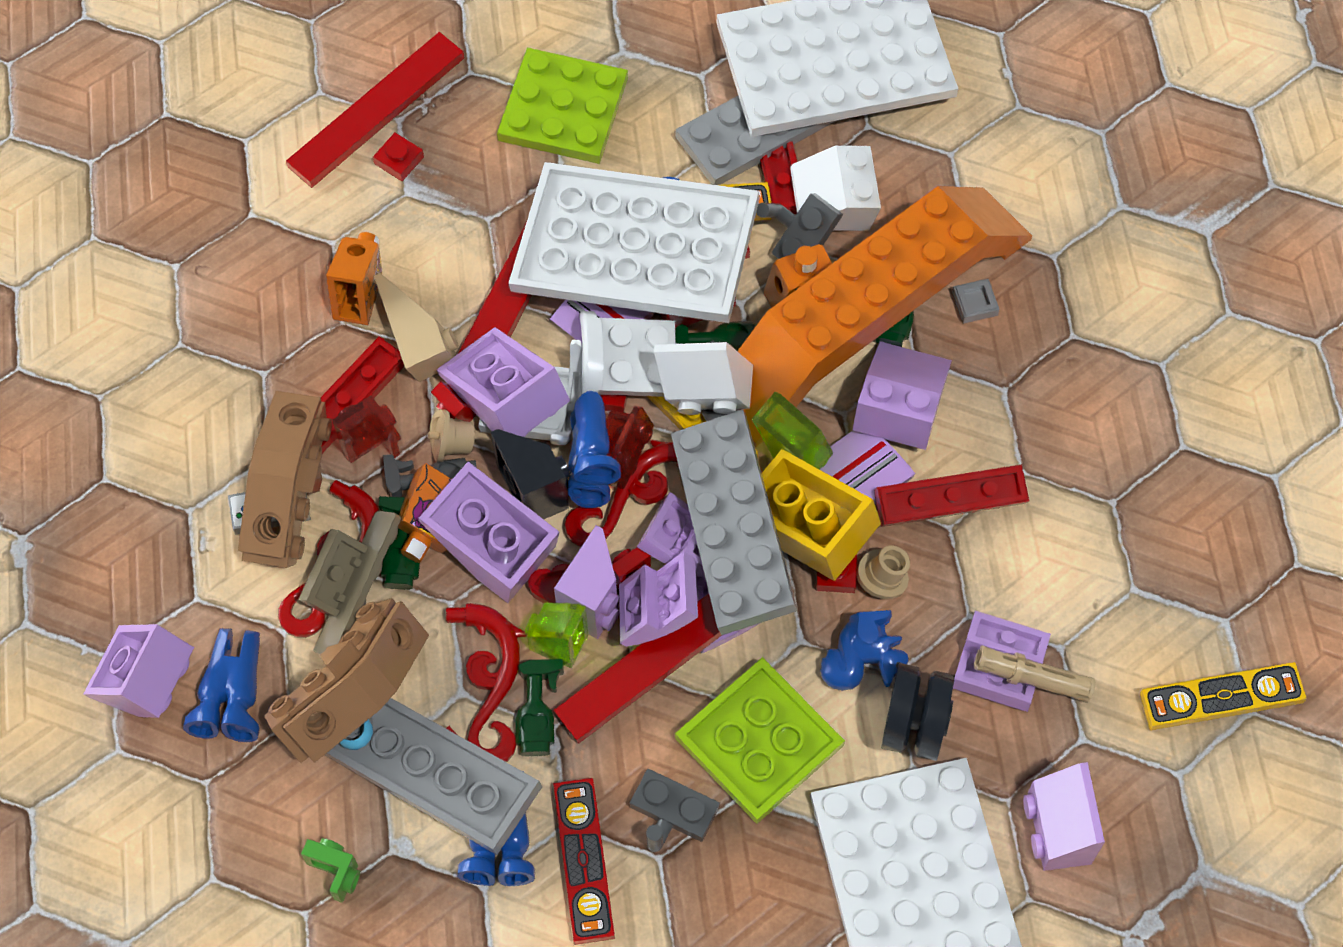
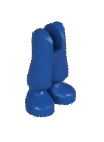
(587, 461)
(231, 681)
(512, 869)

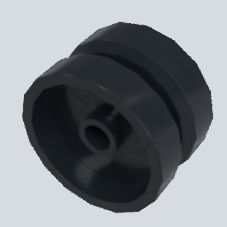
(918, 711)

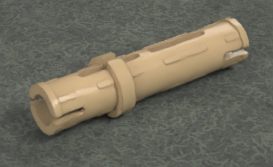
(1022, 670)

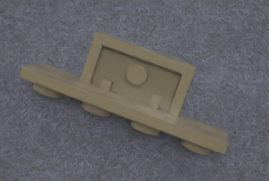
(346, 574)

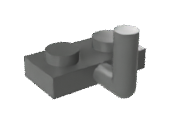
(807, 228)
(672, 807)

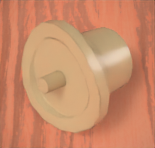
(449, 435)
(884, 572)

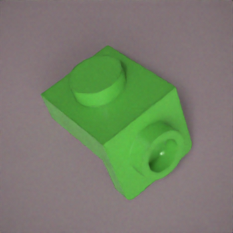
(331, 858)

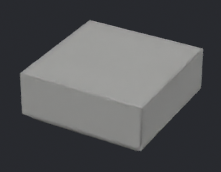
(975, 301)

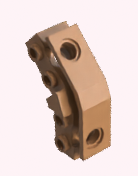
(279, 475)
(353, 685)

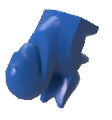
(861, 643)

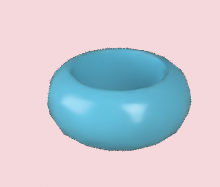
(362, 741)

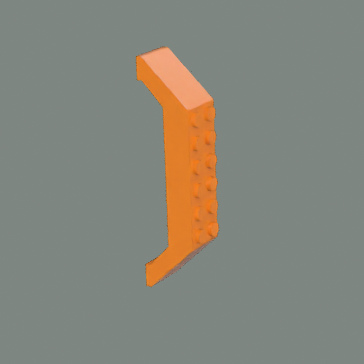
(874, 289)

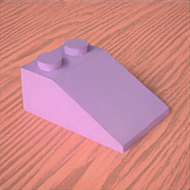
(505, 383)
(901, 395)
(489, 531)

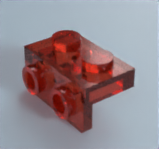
(365, 428)
(627, 440)

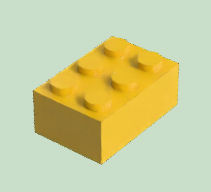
(817, 514)

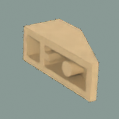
(419, 336)

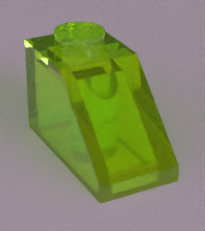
(789, 429)
(558, 631)

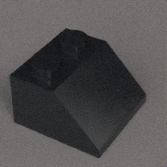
(532, 473)

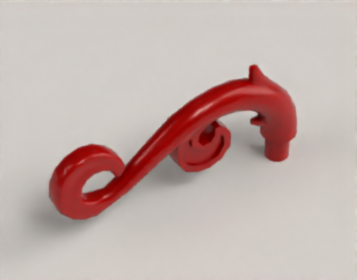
(643, 493)
(361, 506)
(477, 666)

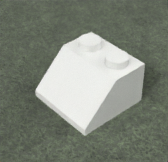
(843, 179)
(704, 377)

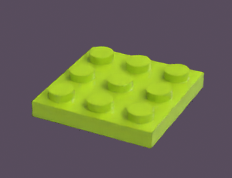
(563, 105)
(759, 740)

